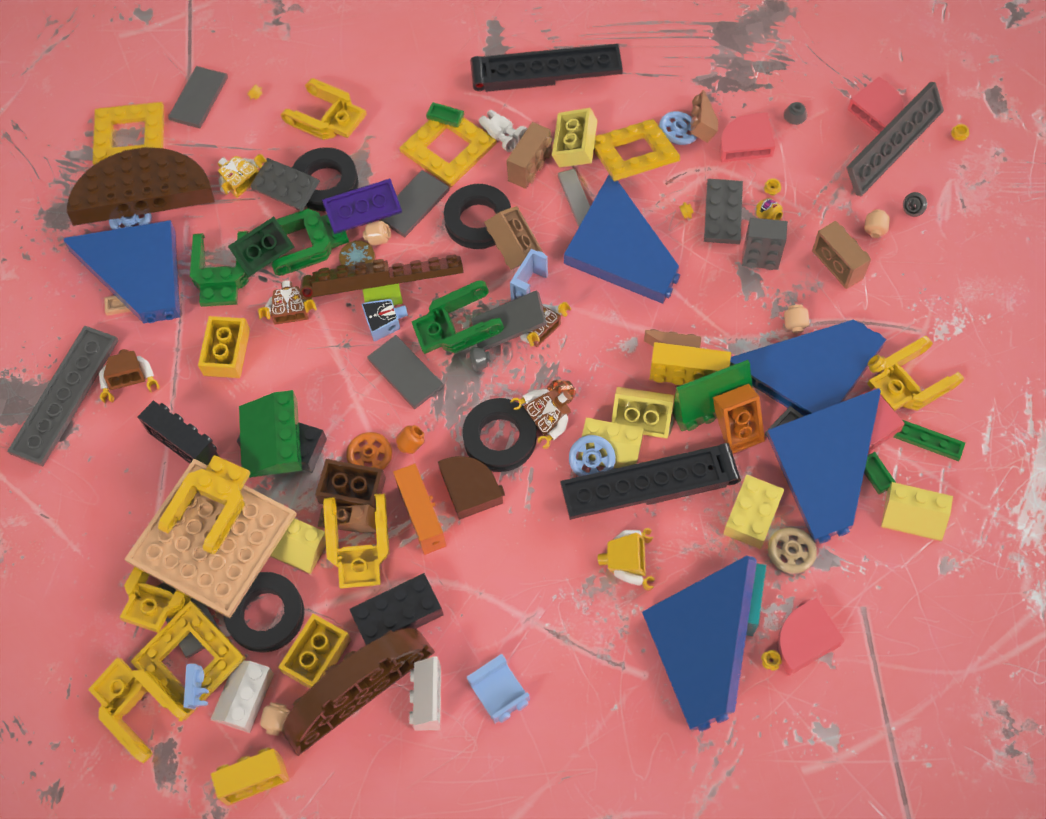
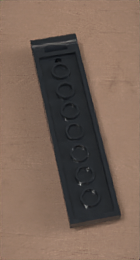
(544, 67)
(651, 481)

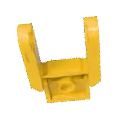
(339, 119)
(900, 389)
(219, 482)
(357, 564)
(148, 604)
(119, 691)

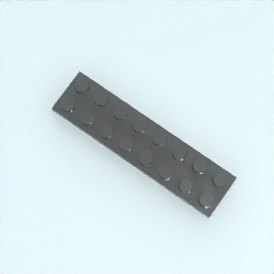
(895, 139)
(63, 396)

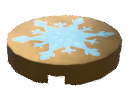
(356, 252)

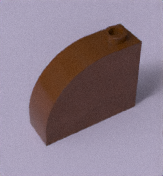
(470, 485)

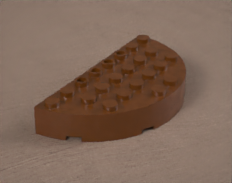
(138, 184)
(353, 685)

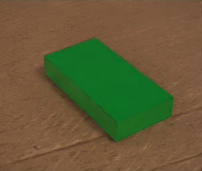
(445, 114)
(877, 473)

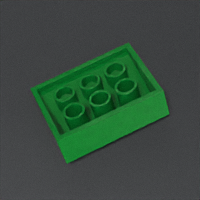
(694, 400)
(270, 434)

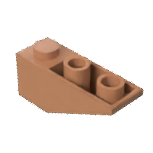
(704, 120)
(674, 338)
(353, 518)

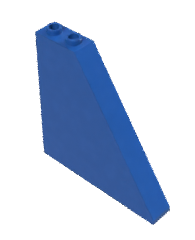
(622, 246)
(135, 266)
(814, 367)
(827, 461)
(703, 641)

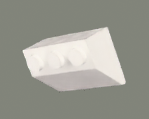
(426, 695)
(243, 696)

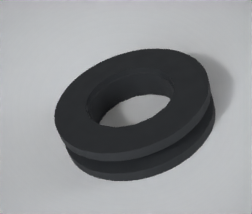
(328, 158)
(464, 198)
(495, 410)
(284, 630)

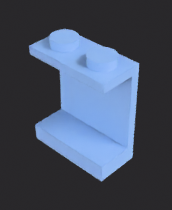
(534, 262)
(498, 689)

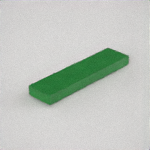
(931, 441)

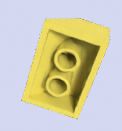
(643, 410)
(624, 440)
(916, 511)
(300, 546)

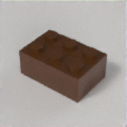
(349, 483)

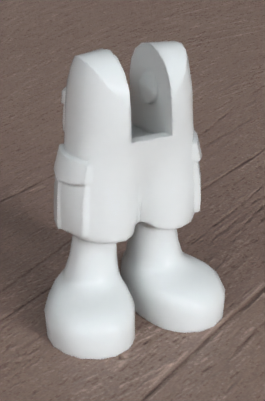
(498, 126)

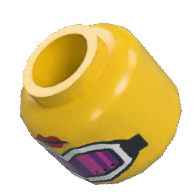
(769, 209)

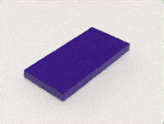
(362, 206)

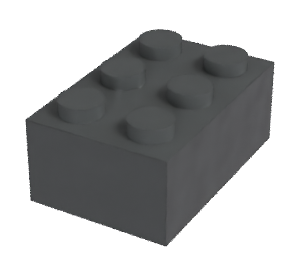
(764, 243)

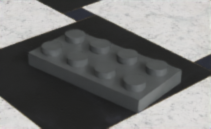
(284, 184)
(723, 211)

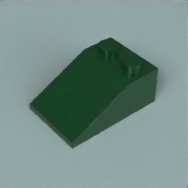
(261, 246)

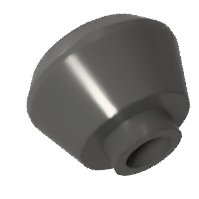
(795, 113)
(914, 204)
(479, 358)

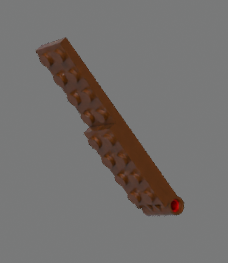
(375, 274)

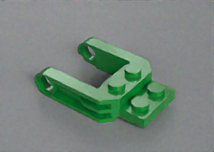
(321, 238)
(216, 284)
(437, 328)

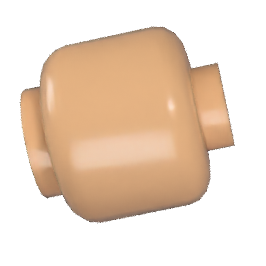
(877, 223)
(377, 233)
(796, 318)
(274, 718)

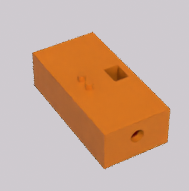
(420, 508)

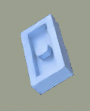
(193, 688)

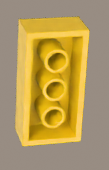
(684, 363)

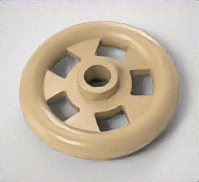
(791, 566)

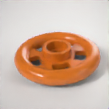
(370, 437)

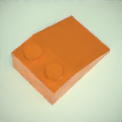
(740, 418)

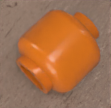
(410, 439)

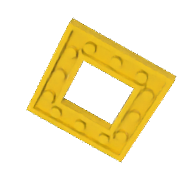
(105, 118)
(662, 154)
(450, 173)
(189, 620)

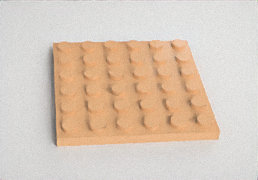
(227, 575)

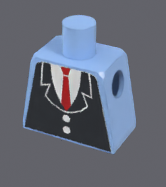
(383, 317)

